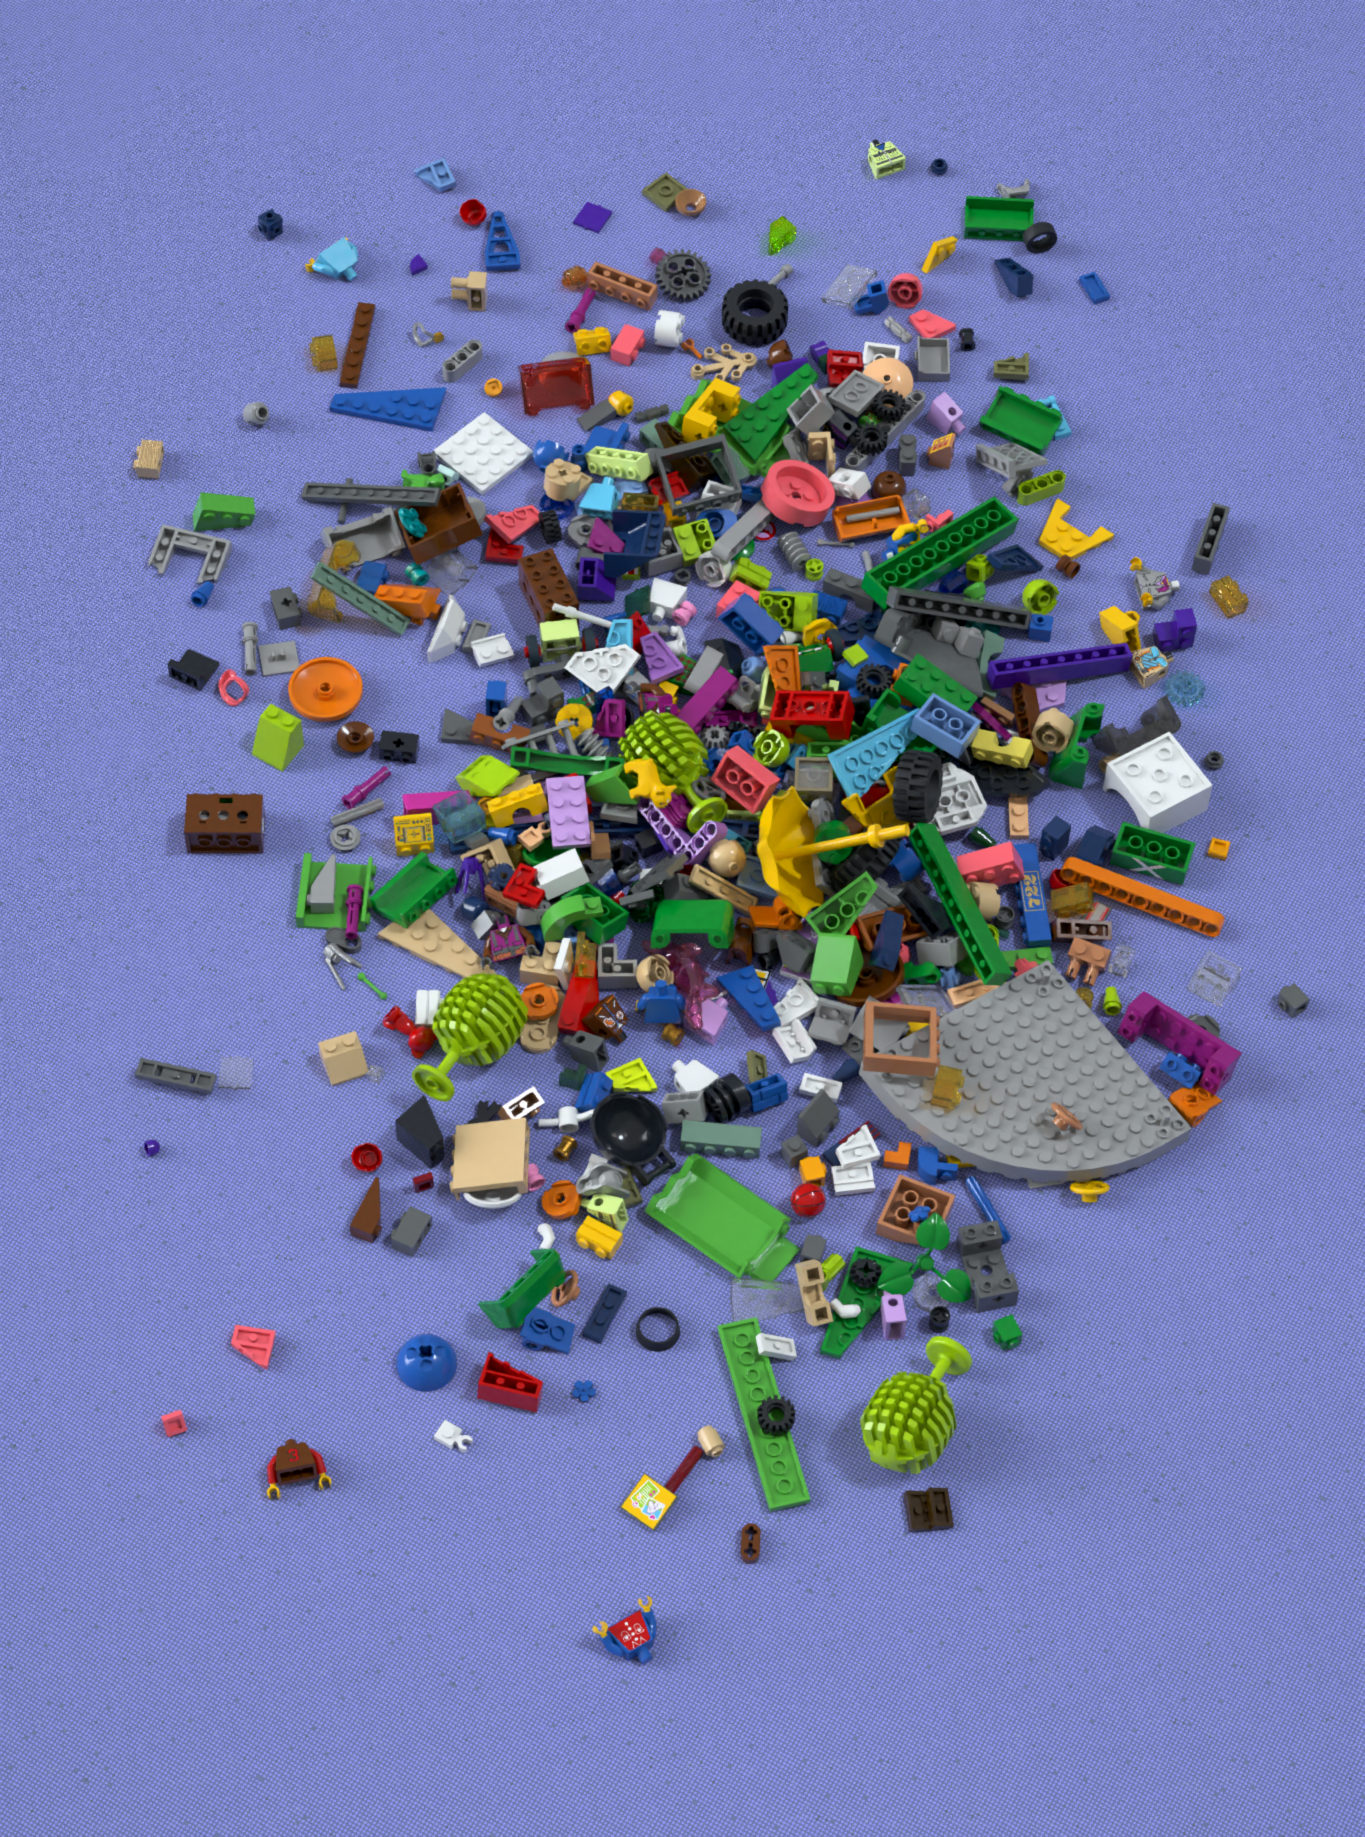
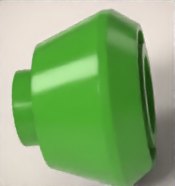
(976, 591)

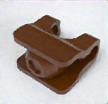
(742, 944)

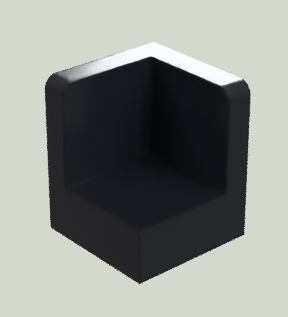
(648, 843)

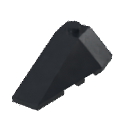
(731, 660)

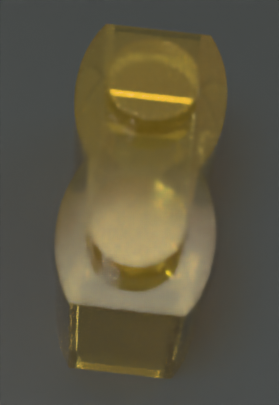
(324, 353)
(947, 1086)

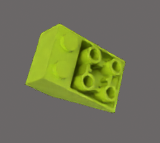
(789, 608)
(486, 776)

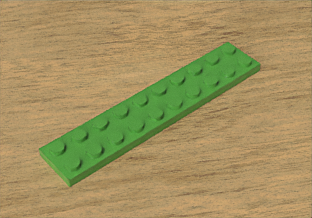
(754, 1382)

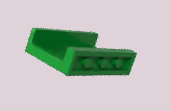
(997, 218)
(1022, 420)
(413, 891)

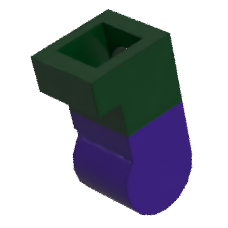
(819, 354)

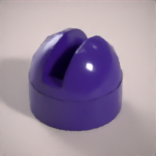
(151, 1147)

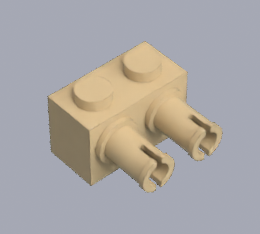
(476, 290)

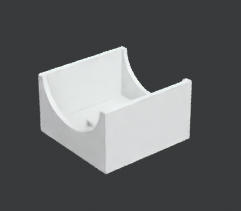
(1160, 783)

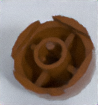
(779, 353)
(888, 484)

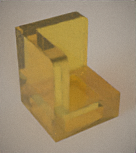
(515, 854)

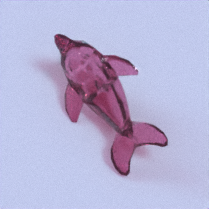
(688, 977)

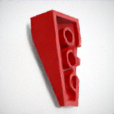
(579, 1000)

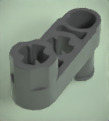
(540, 673)

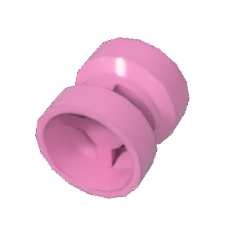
(684, 613)
(535, 1179)

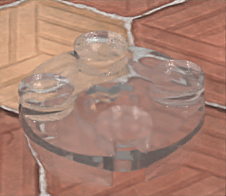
(921, 1293)

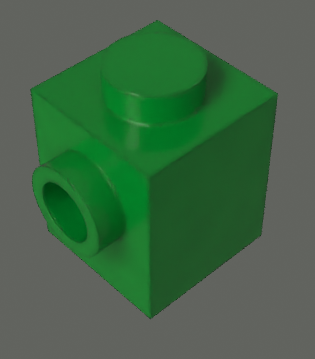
(1007, 1333)

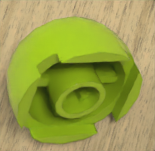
(1040, 596)
(771, 748)

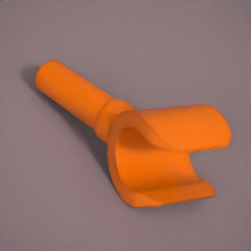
(690, 346)

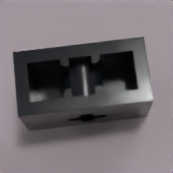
(399, 746)

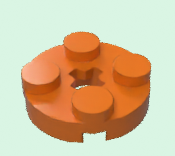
(540, 1011)
(568, 1207)

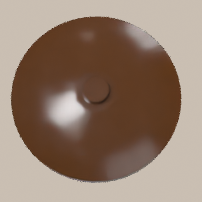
(874, 982)

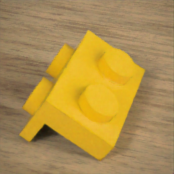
(592, 341)

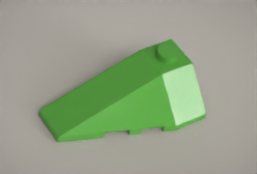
(843, 908)

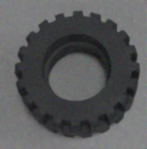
(758, 296)
(917, 786)
(864, 859)

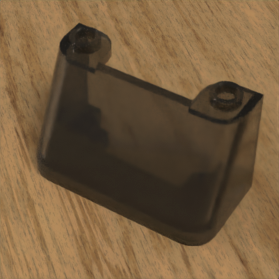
(1156, 722)

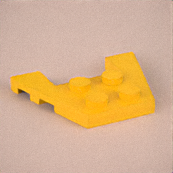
(1065, 539)
(879, 812)

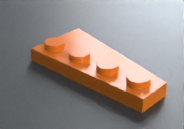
(783, 666)

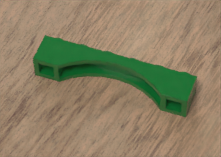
(549, 762)

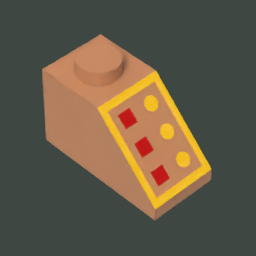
(942, 451)

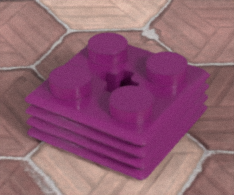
(677, 811)

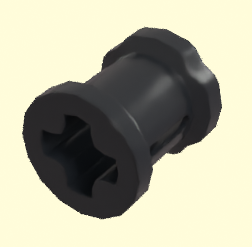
(967, 342)

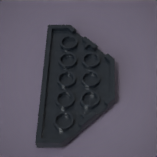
(1004, 780)

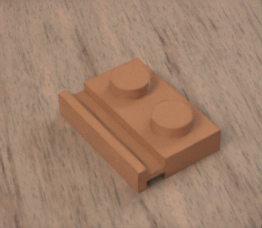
(497, 900)

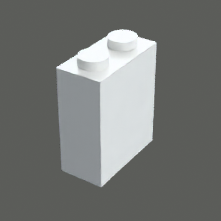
(560, 874)

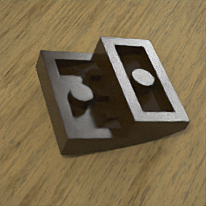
(928, 1510)

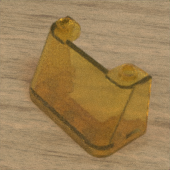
(321, 601)

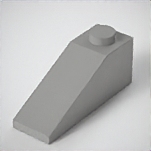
(969, 641)
(323, 889)

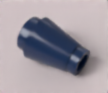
(847, 1071)

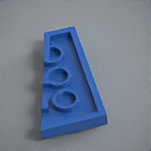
(751, 996)

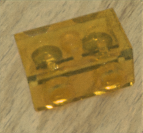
(585, 957)

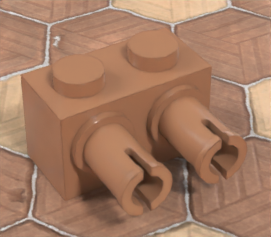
(1090, 955)

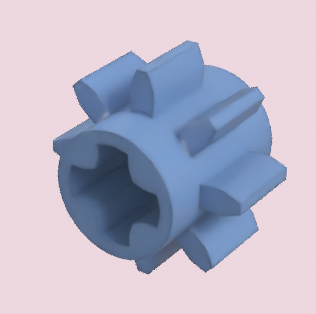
(949, 978)

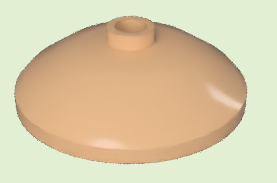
(899, 374)

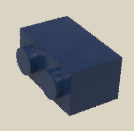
(1055, 838)

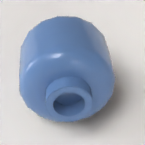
(753, 668)

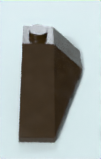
(693, 469)

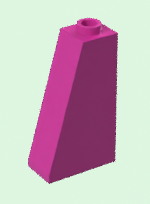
(423, 803)

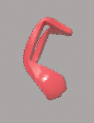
(225, 680)

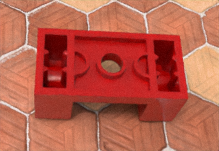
(830, 709)

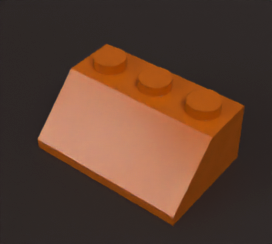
(408, 599)

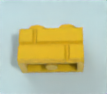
(599, 1237)

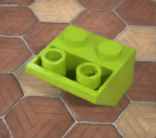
(694, 540)

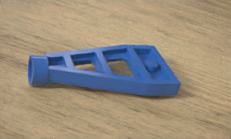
(501, 260)

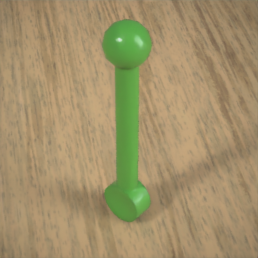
(361, 976)

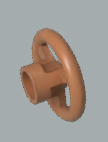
(1065, 1118)
(568, 1290)

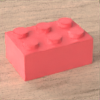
(745, 779)
(993, 865)

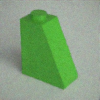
(612, 786)

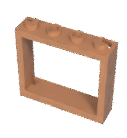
(896, 1063)

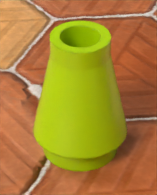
(1112, 1003)

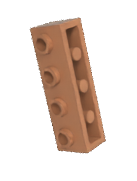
(622, 286)

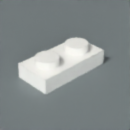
(812, 1084)
(776, 1346)

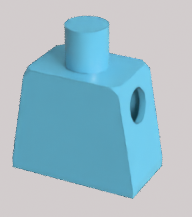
(600, 499)

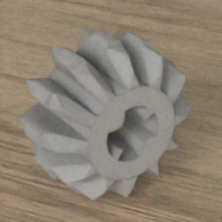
(714, 737)

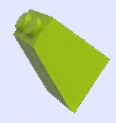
(278, 737)

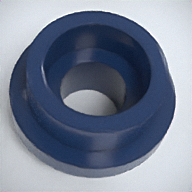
(939, 166)

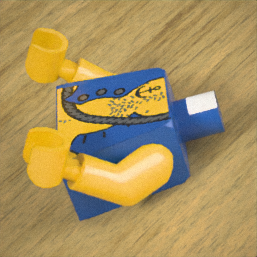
(904, 537)

